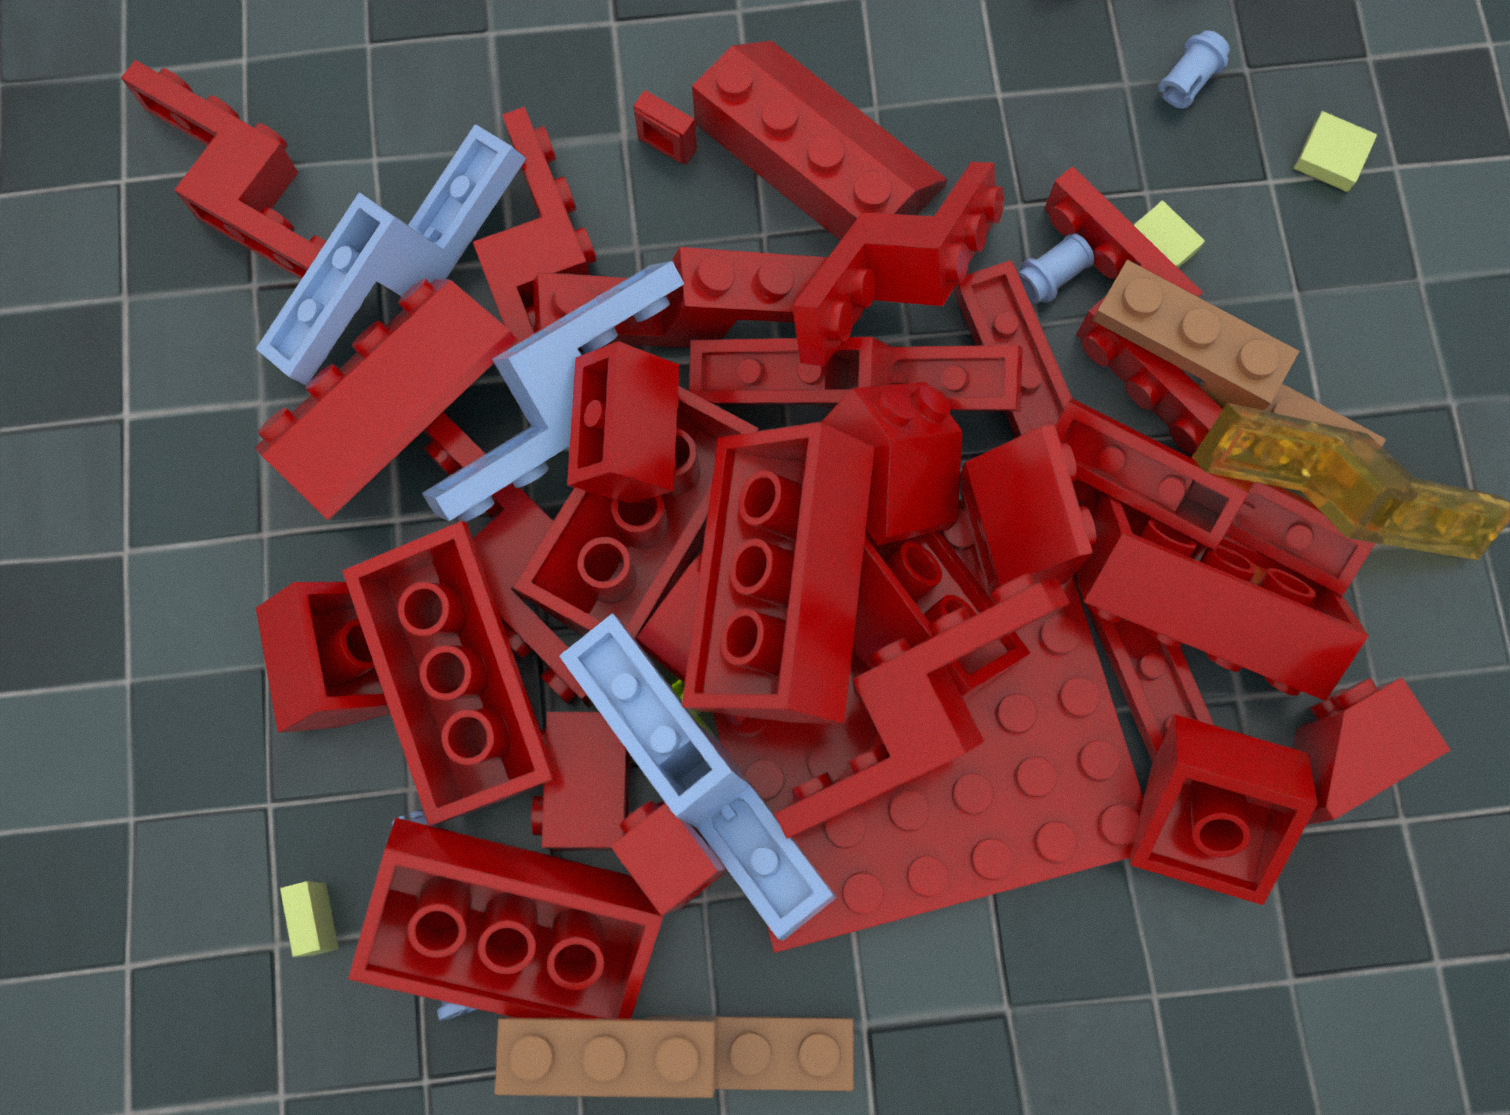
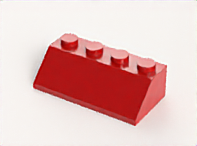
(808, 139)
(383, 393)
(626, 555)
(780, 575)
(911, 586)
(1219, 601)
(448, 674)
(504, 928)

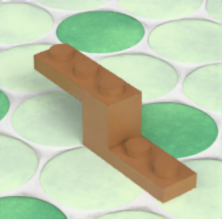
(1227, 354)
(672, 1055)

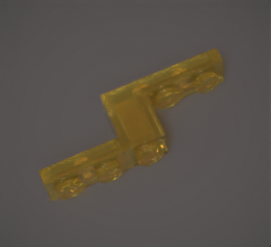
(1352, 482)

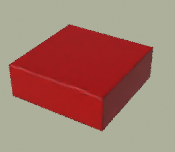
(665, 127)

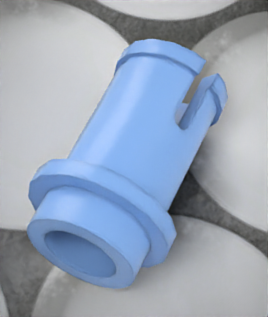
(1203, 56)
(1055, 268)

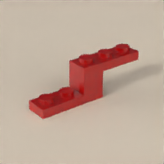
(236, 174)
(541, 245)
(896, 261)
(715, 294)
(771, 372)
(1148, 379)
(1206, 504)
(504, 553)
(919, 703)

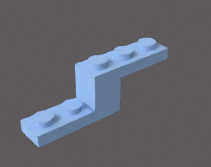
(381, 248)
(542, 383)
(697, 777)

